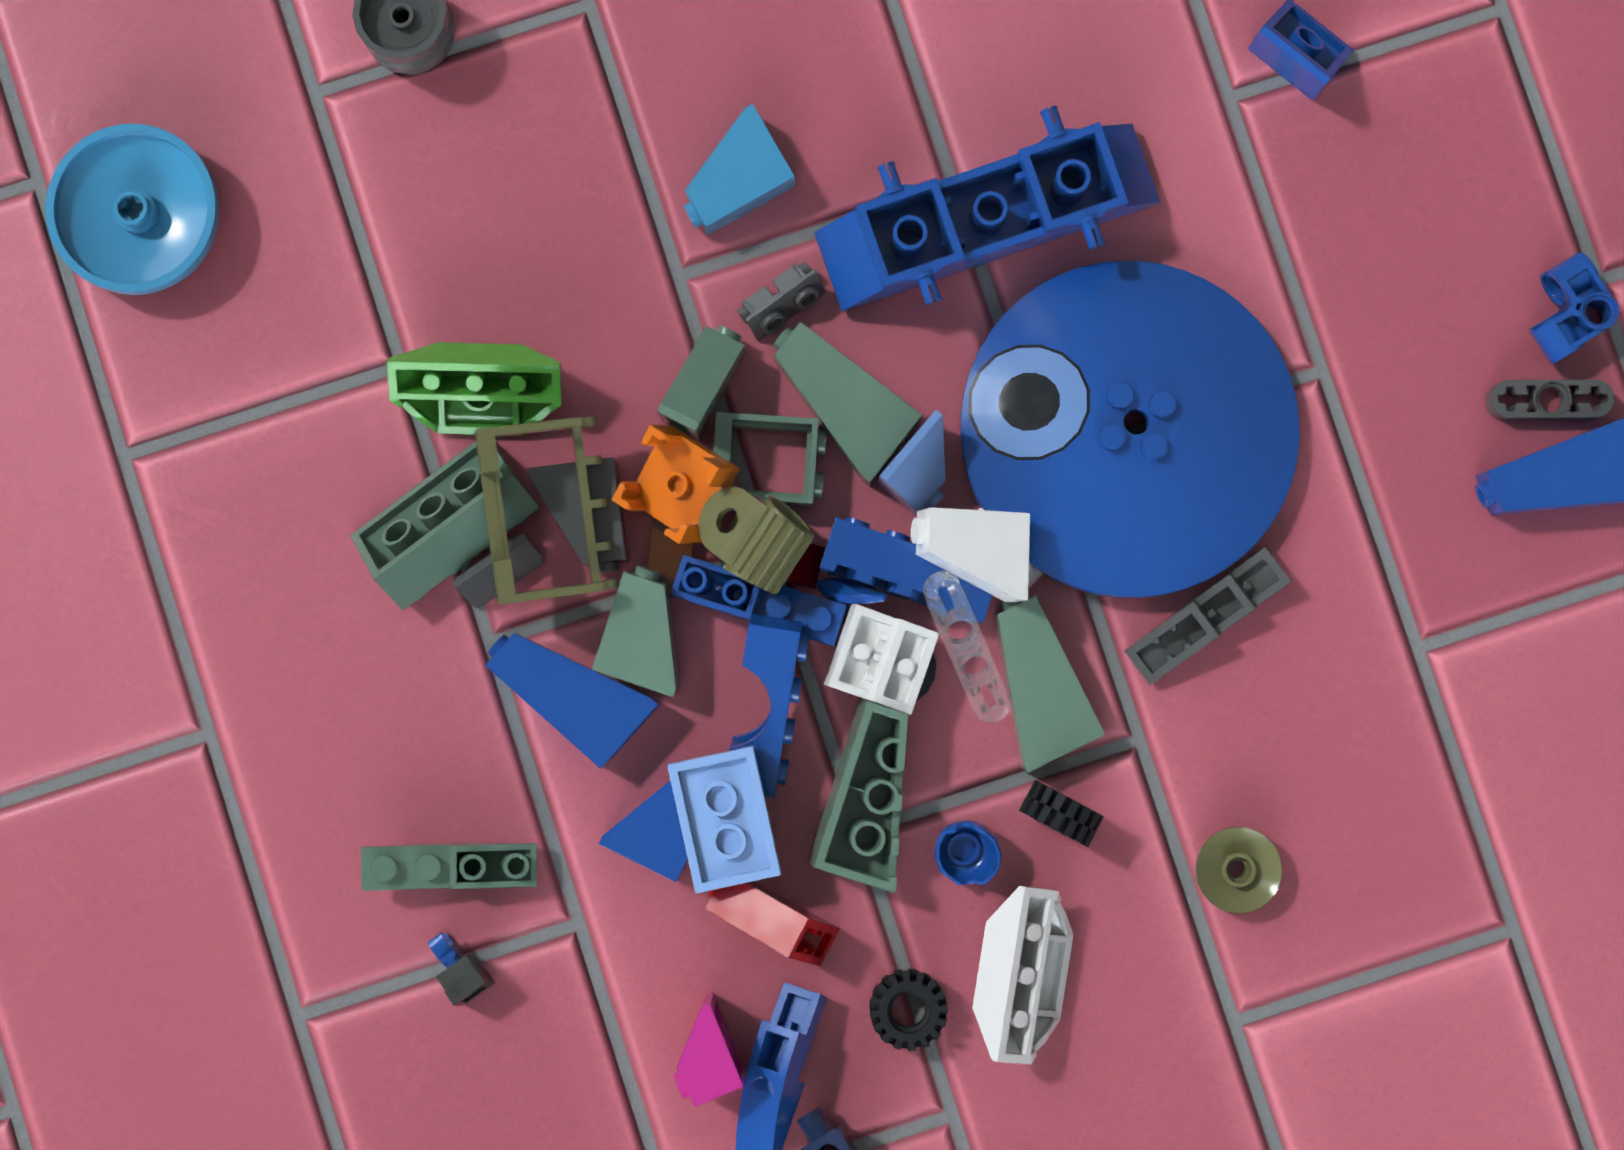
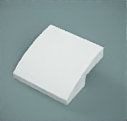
(881, 658)

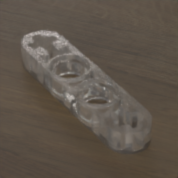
(965, 648)

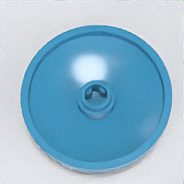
(132, 209)

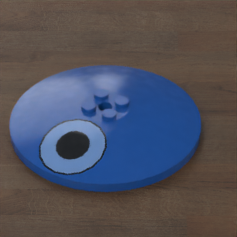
(1114, 505)

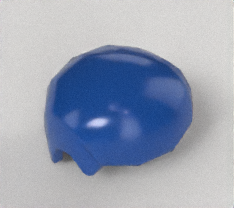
(968, 853)

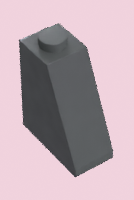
(560, 492)

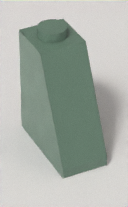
(702, 381)
(640, 634)

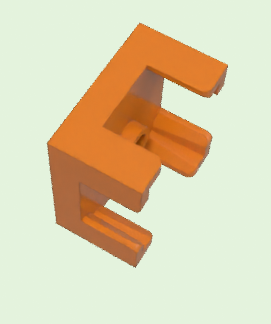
(676, 482)

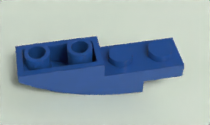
(725, 592)
(774, 1068)

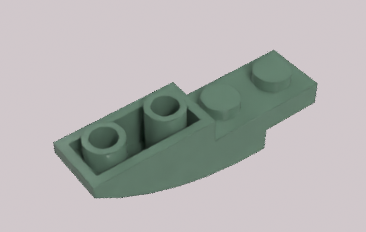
(448, 866)

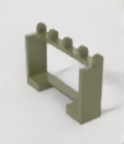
(495, 512)

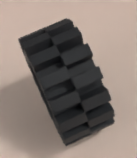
(1061, 813)
(920, 1033)

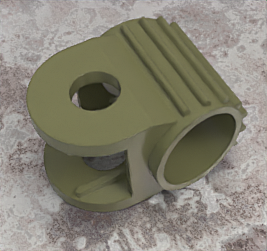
(762, 539)

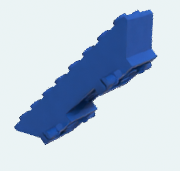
(986, 213)

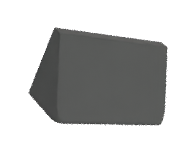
(478, 581)

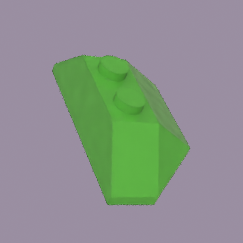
(474, 385)

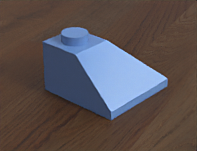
(918, 468)

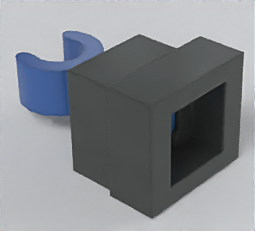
(464, 976)

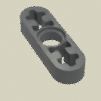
(1579, 388)

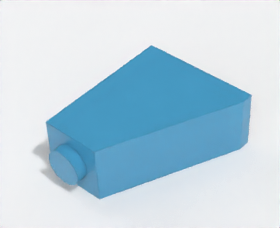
(738, 175)

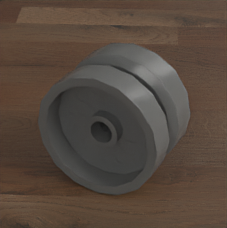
(410, 45)

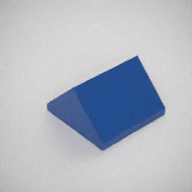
(1300, 49)

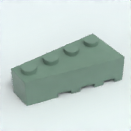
(865, 801)

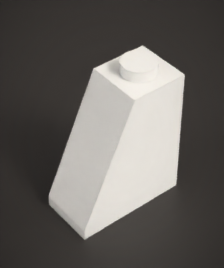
(978, 547)

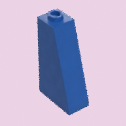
(1562, 476)
(578, 702)

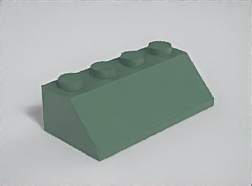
(437, 527)

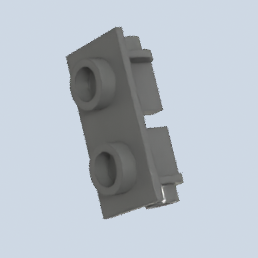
(798, 290)

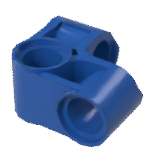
(1572, 288)

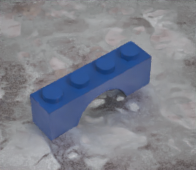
(772, 654)

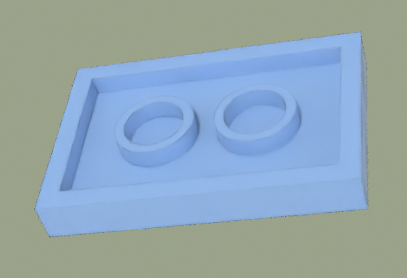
(724, 819)

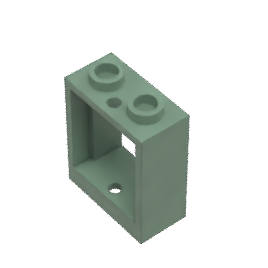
(816, 445)

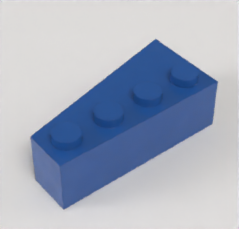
(888, 565)

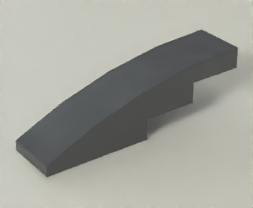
(1208, 615)

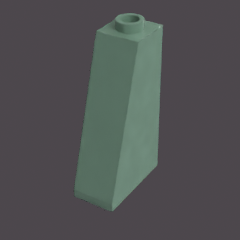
(853, 407)
(1044, 693)

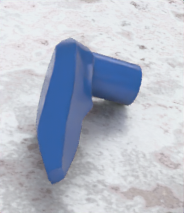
(848, 591)

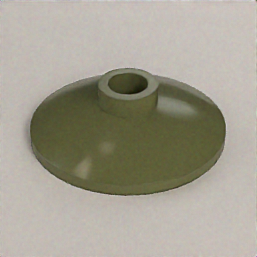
(1259, 876)

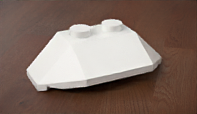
(1022, 974)

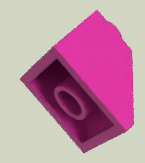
(710, 1058)

